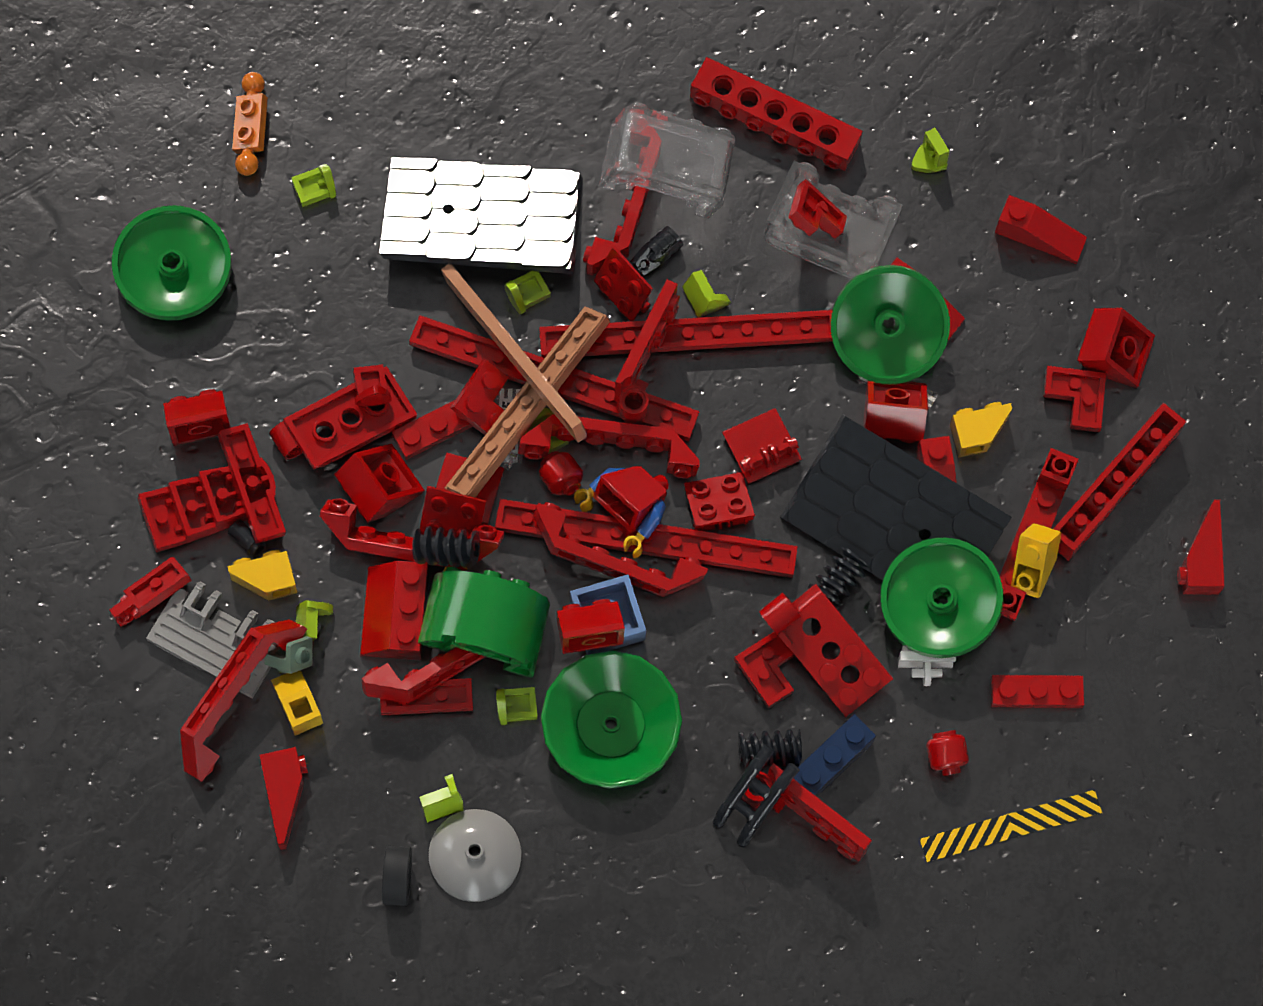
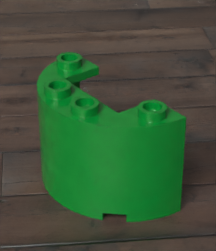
(486, 618)

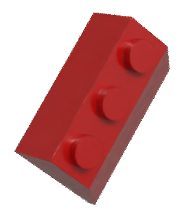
(394, 610)

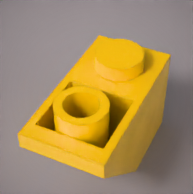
(977, 429)
(1035, 559)
(266, 576)
(297, 702)

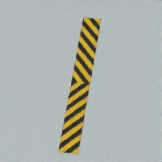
(1010, 825)

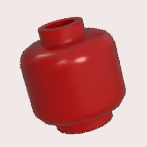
(561, 473)
(947, 752)

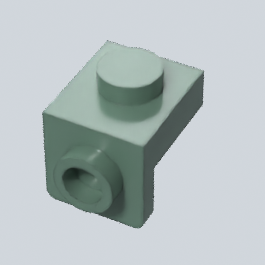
(297, 656)

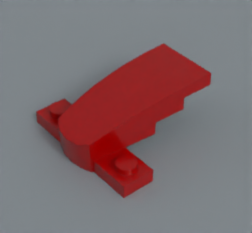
(216, 498)

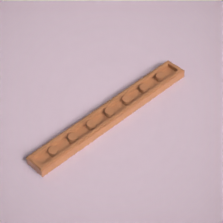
(514, 353)
(527, 404)

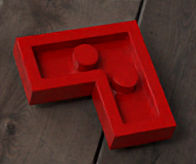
(814, 210)
(1081, 387)
(477, 397)
(761, 667)

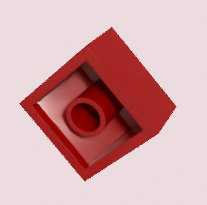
(1116, 346)
(896, 410)
(196, 416)
(378, 481)
(590, 626)

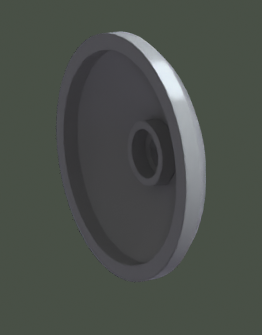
(477, 876)

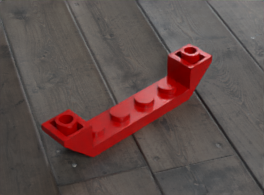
(624, 235)
(680, 459)
(1042, 511)
(341, 519)
(550, 521)
(236, 673)
(385, 684)

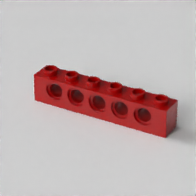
(767, 100)
(1118, 479)

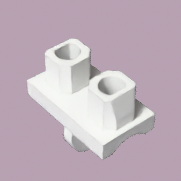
(913, 660)

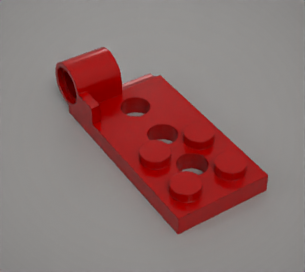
(628, 384)
(299, 435)
(787, 621)
(826, 821)

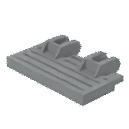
(205, 642)

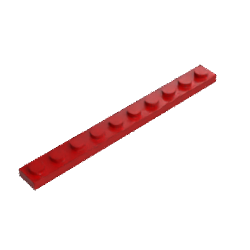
(708, 332)
(578, 387)
(664, 542)

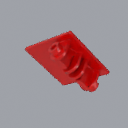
(623, 285)
(762, 446)
(719, 501)
(451, 511)

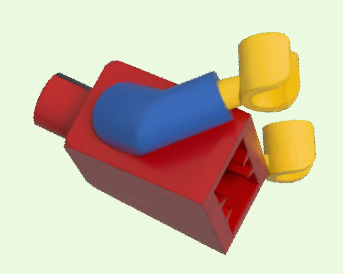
(631, 498)

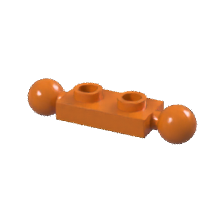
(249, 123)

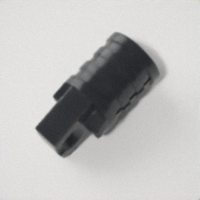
(656, 251)

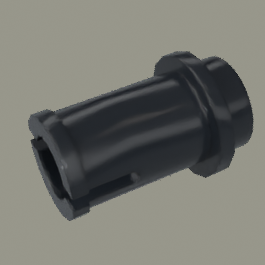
(244, 536)

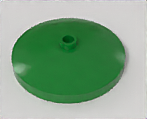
(167, 239)
(895, 351)
(935, 572)

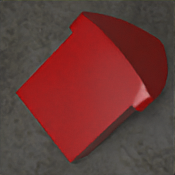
(370, 386)

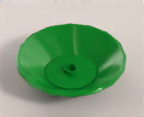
(616, 689)

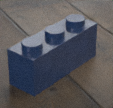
(835, 755)

